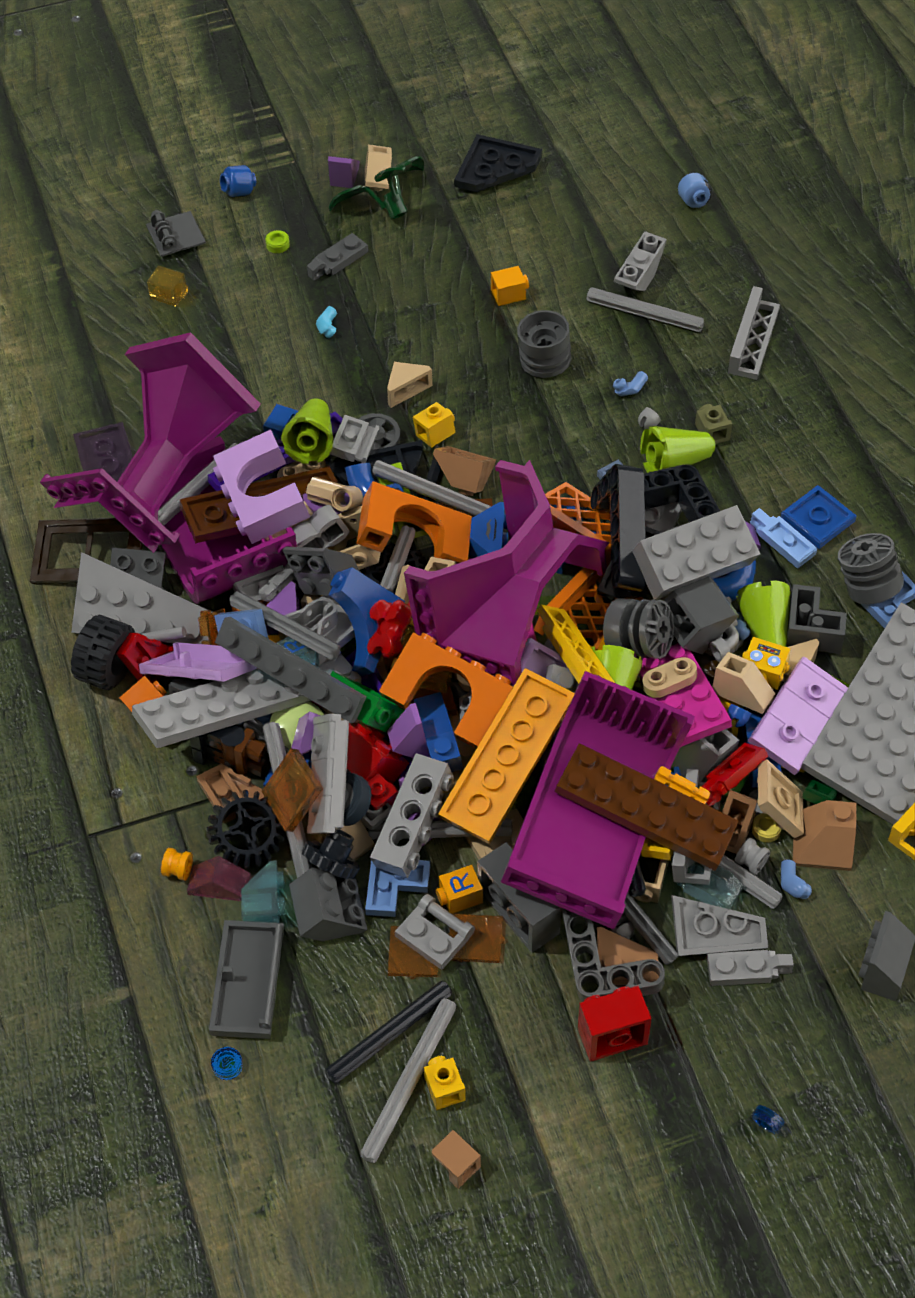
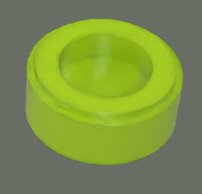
(277, 241)

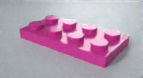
(696, 699)

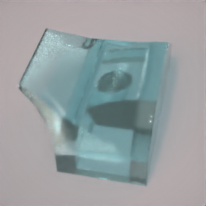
(722, 890)

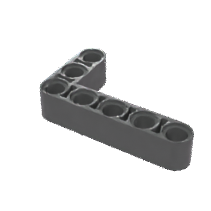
(600, 975)

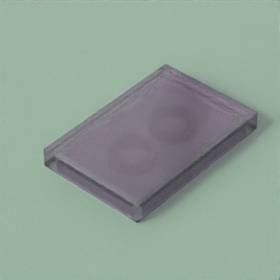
(105, 449)

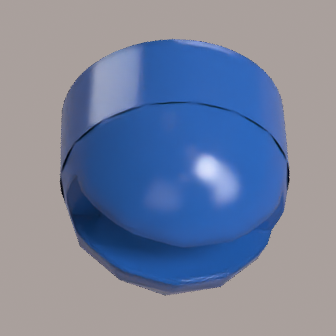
(738, 714)

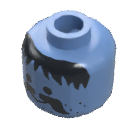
(694, 188)

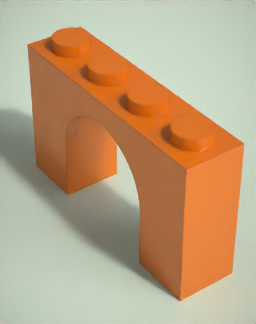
(387, 505)
(423, 658)

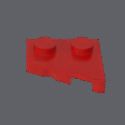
(140, 649)

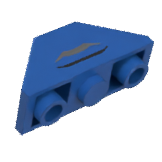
(487, 531)

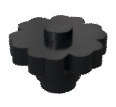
(333, 854)

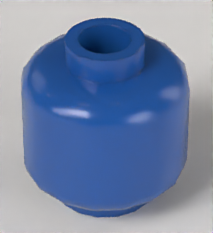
(237, 181)

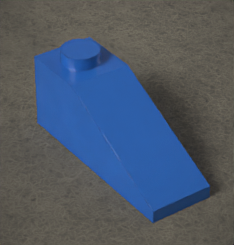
(438, 730)

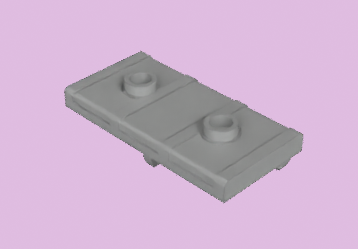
(330, 768)

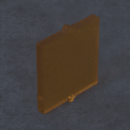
(485, 941)
(406, 961)

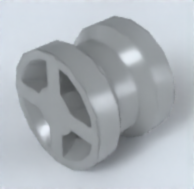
(752, 856)

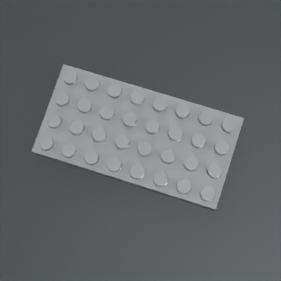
(871, 735)

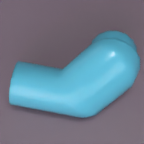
(324, 322)

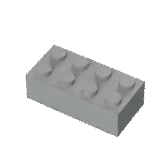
(696, 551)

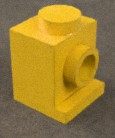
(446, 1091)

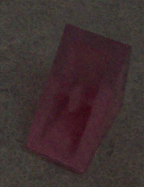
(217, 879)

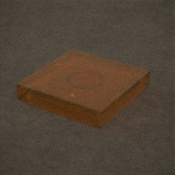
(292, 790)

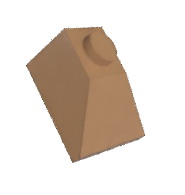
(464, 469)
(827, 836)

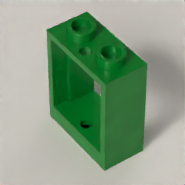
(376, 710)

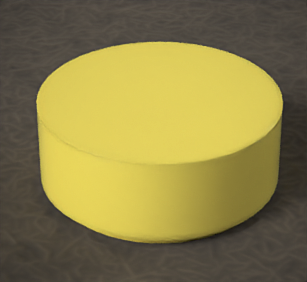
(765, 828)

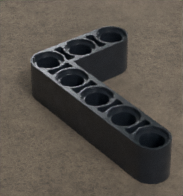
(679, 485)
(623, 495)

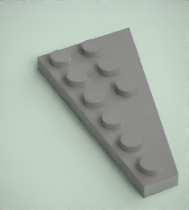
(131, 601)

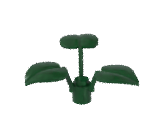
(393, 201)

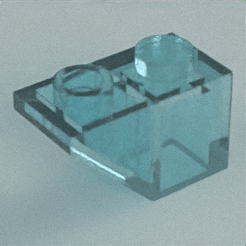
(261, 896)

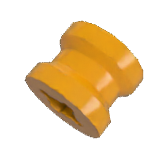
(177, 864)

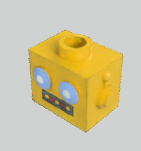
(770, 660)

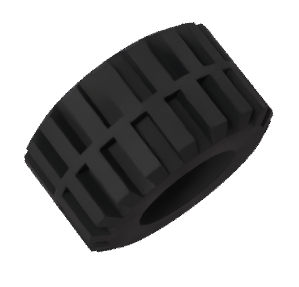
(95, 652)

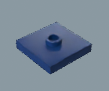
(818, 516)

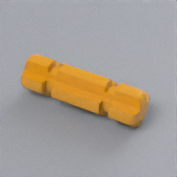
(682, 785)

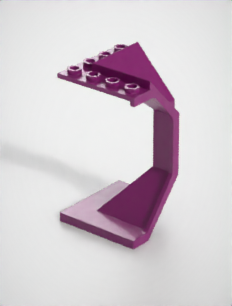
(184, 408)
(491, 600)

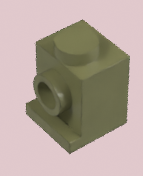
(712, 419)

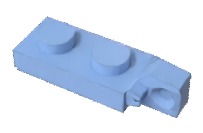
(783, 538)

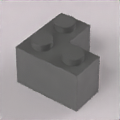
(810, 623)

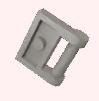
(429, 939)

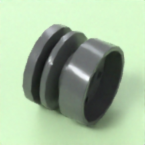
(544, 343)
(870, 568)
(640, 626)

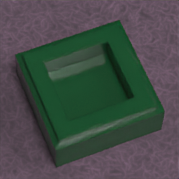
(819, 792)

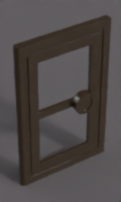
(46, 528)

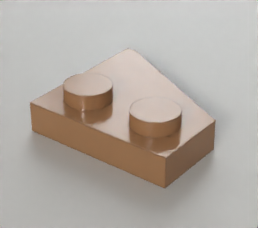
(221, 782)
(619, 950)

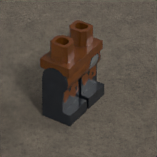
(232, 748)

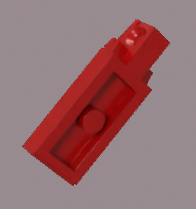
(733, 770)

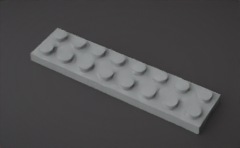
(223, 704)

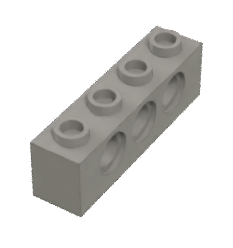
(421, 774)

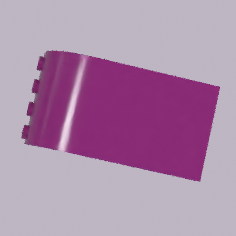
(216, 564)
(569, 850)

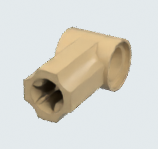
(333, 494)

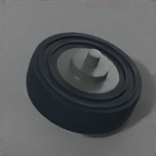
(356, 798)

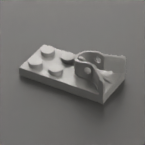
(325, 618)

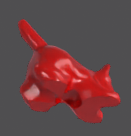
(392, 623)

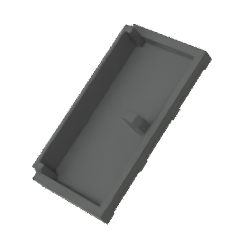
(246, 979)

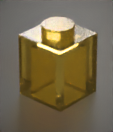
(167, 286)

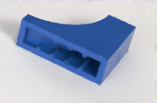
(356, 596)

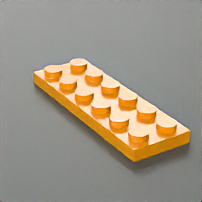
(506, 756)

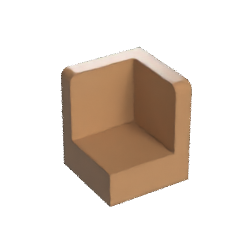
(457, 1158)

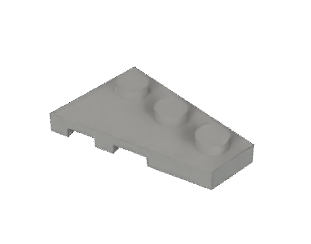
(714, 929)

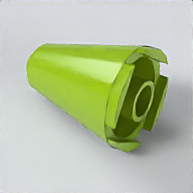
(309, 433)
(674, 447)
(766, 610)
(620, 664)

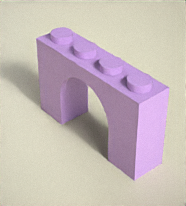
(261, 514)

